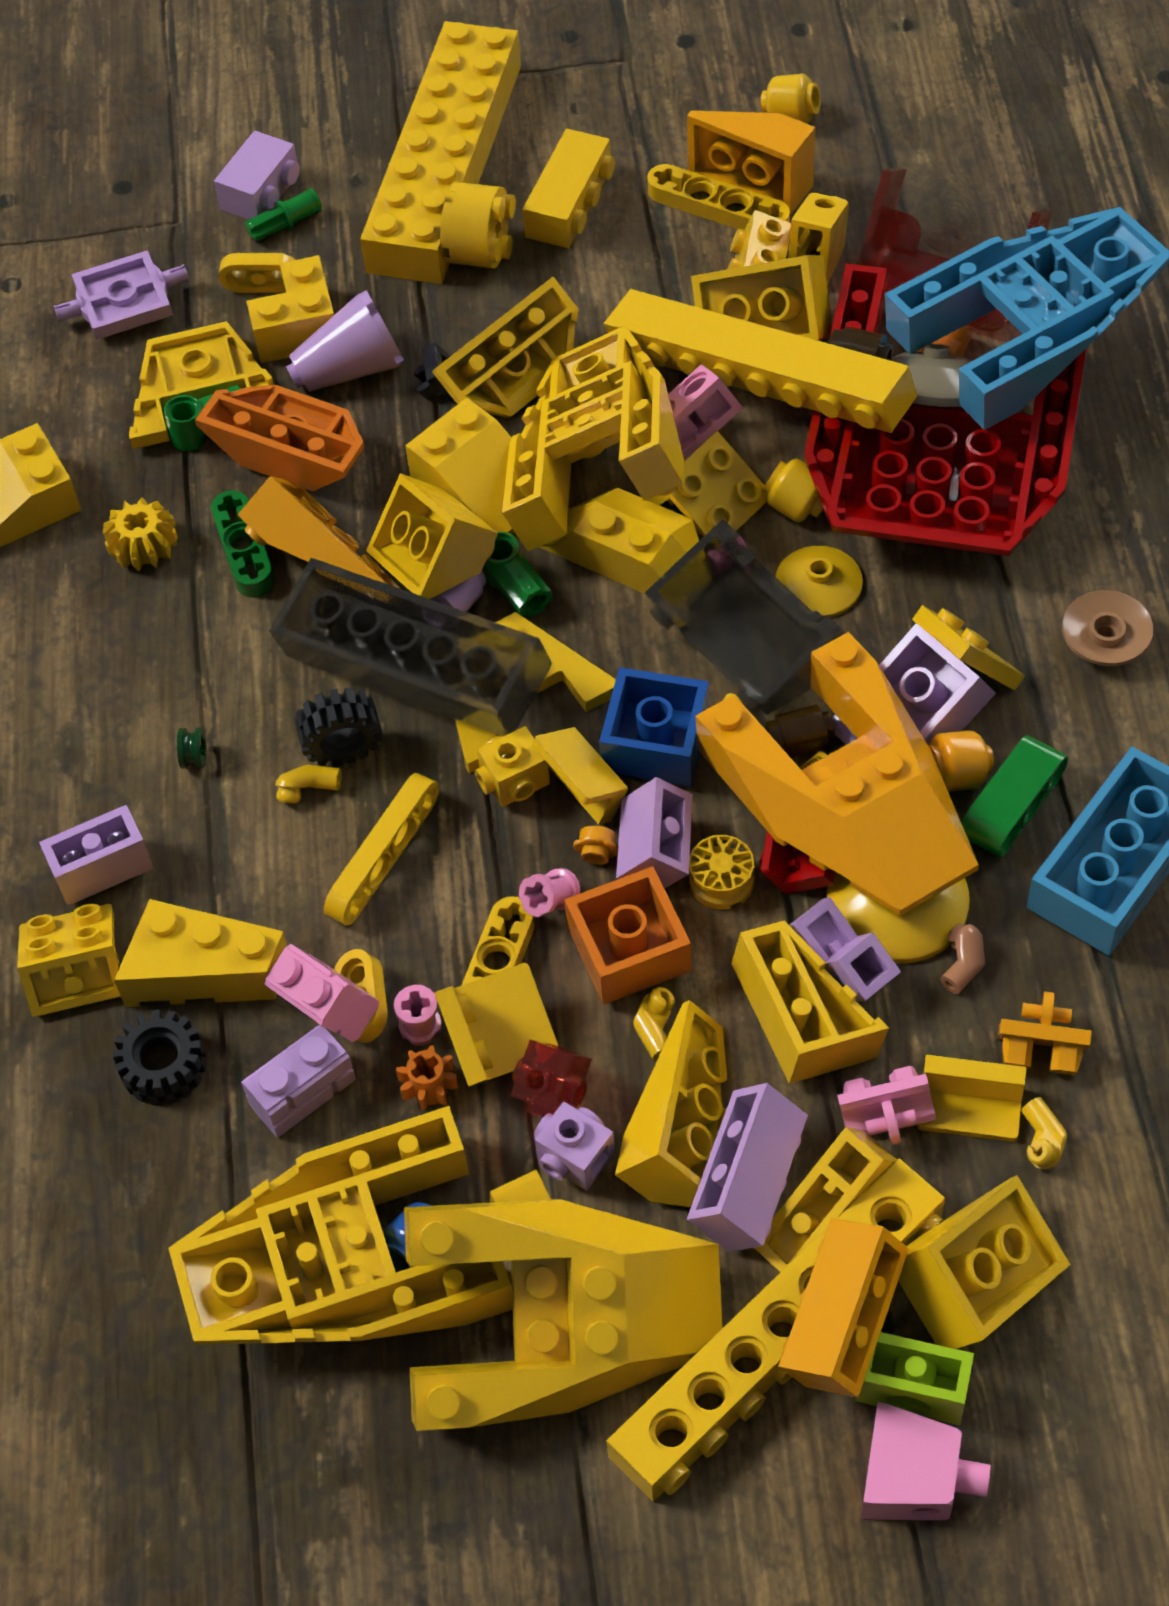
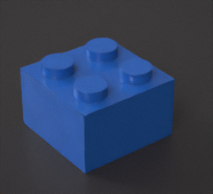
(653, 726)

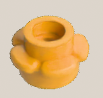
(596, 844)

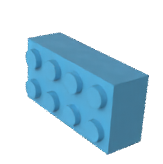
(1109, 856)

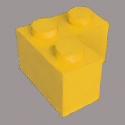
(290, 318)

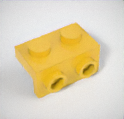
(761, 241)

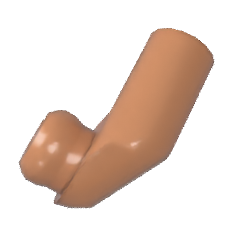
(970, 956)

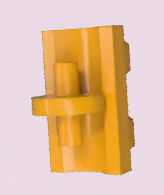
(1065, 1042)

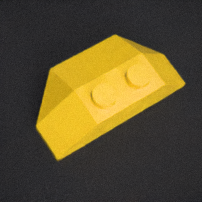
(511, 356)
(625, 538)

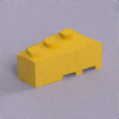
(801, 1007)

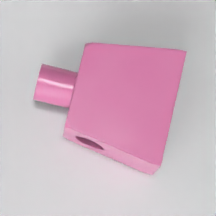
(917, 1468)

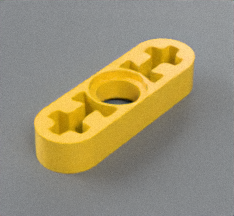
(494, 938)

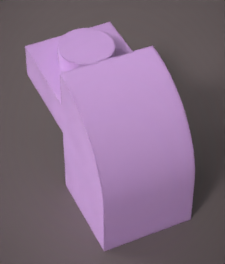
(849, 958)

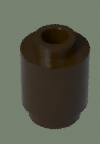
(862, 341)
(802, 730)

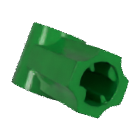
(180, 420)
(515, 577)

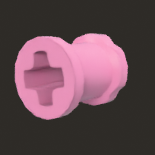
(547, 892)
(414, 1001)

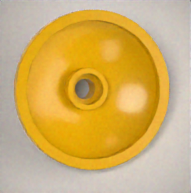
(906, 937)

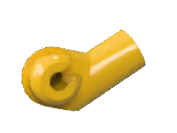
(306, 776)
(652, 1018)
(1048, 1137)

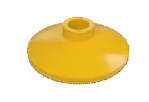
(829, 592)

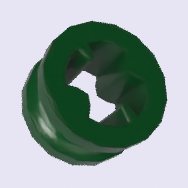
(191, 748)

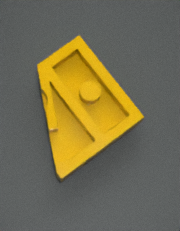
(967, 645)

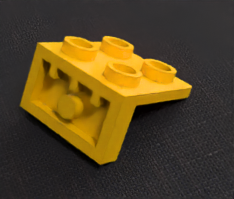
(716, 487)
(68, 959)
(494, 1021)

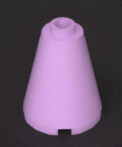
(345, 348)

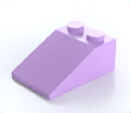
(932, 686)

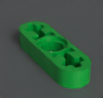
(237, 558)

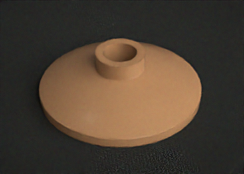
(1111, 615)

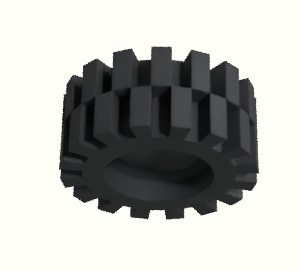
(338, 727)
(152, 1034)

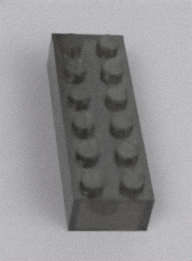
(411, 647)

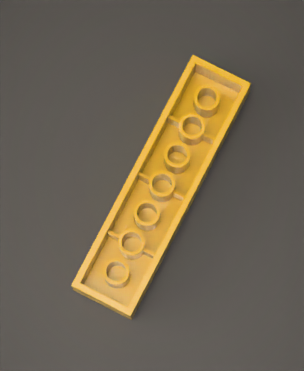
(440, 144)

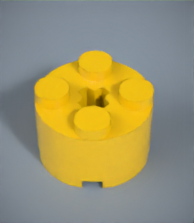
(477, 225)

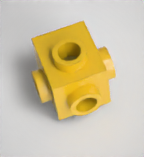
(511, 767)

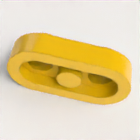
(253, 272)
(356, 965)

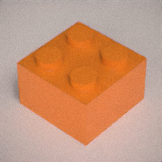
(628, 935)

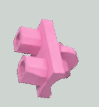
(887, 1106)

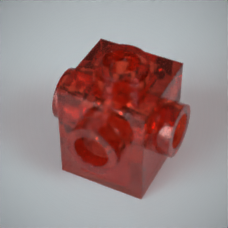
(549, 1077)

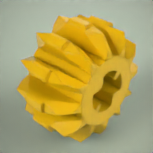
(140, 534)

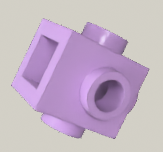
(573, 1145)

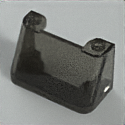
(742, 620)

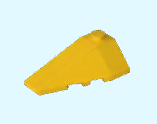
(677, 1112)

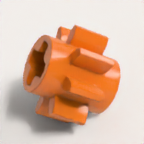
(417, 1084)

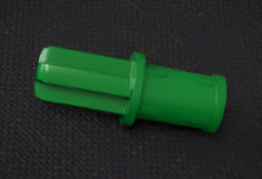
(283, 215)

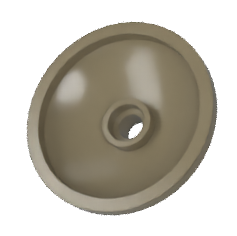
(934, 374)

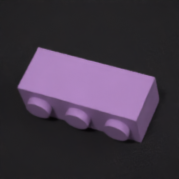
(747, 1168)

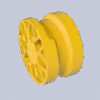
(721, 873)

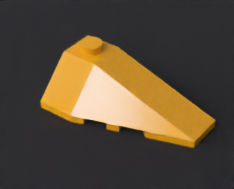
(298, 524)

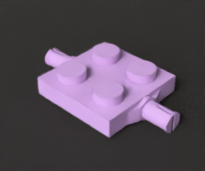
(121, 294)

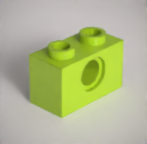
(918, 1378)

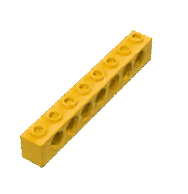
(635, 1446)

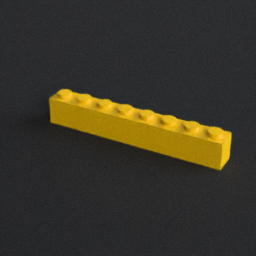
(768, 360)

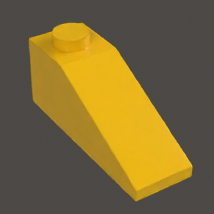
(825, 1193)

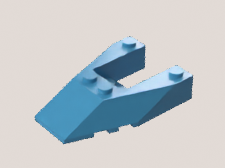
(1050, 285)

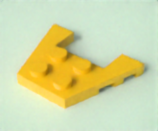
(191, 365)
(584, 680)

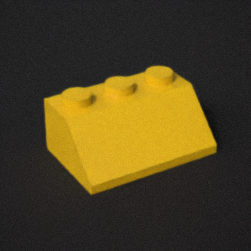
(429, 538)

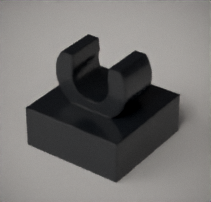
(432, 357)

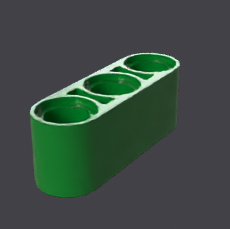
(1014, 795)

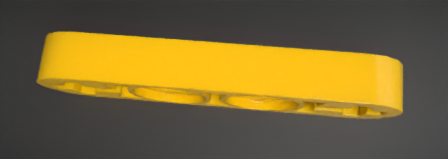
(675, 185)
(381, 849)

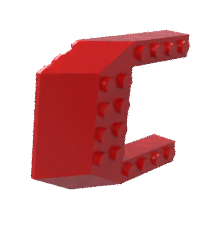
(939, 470)

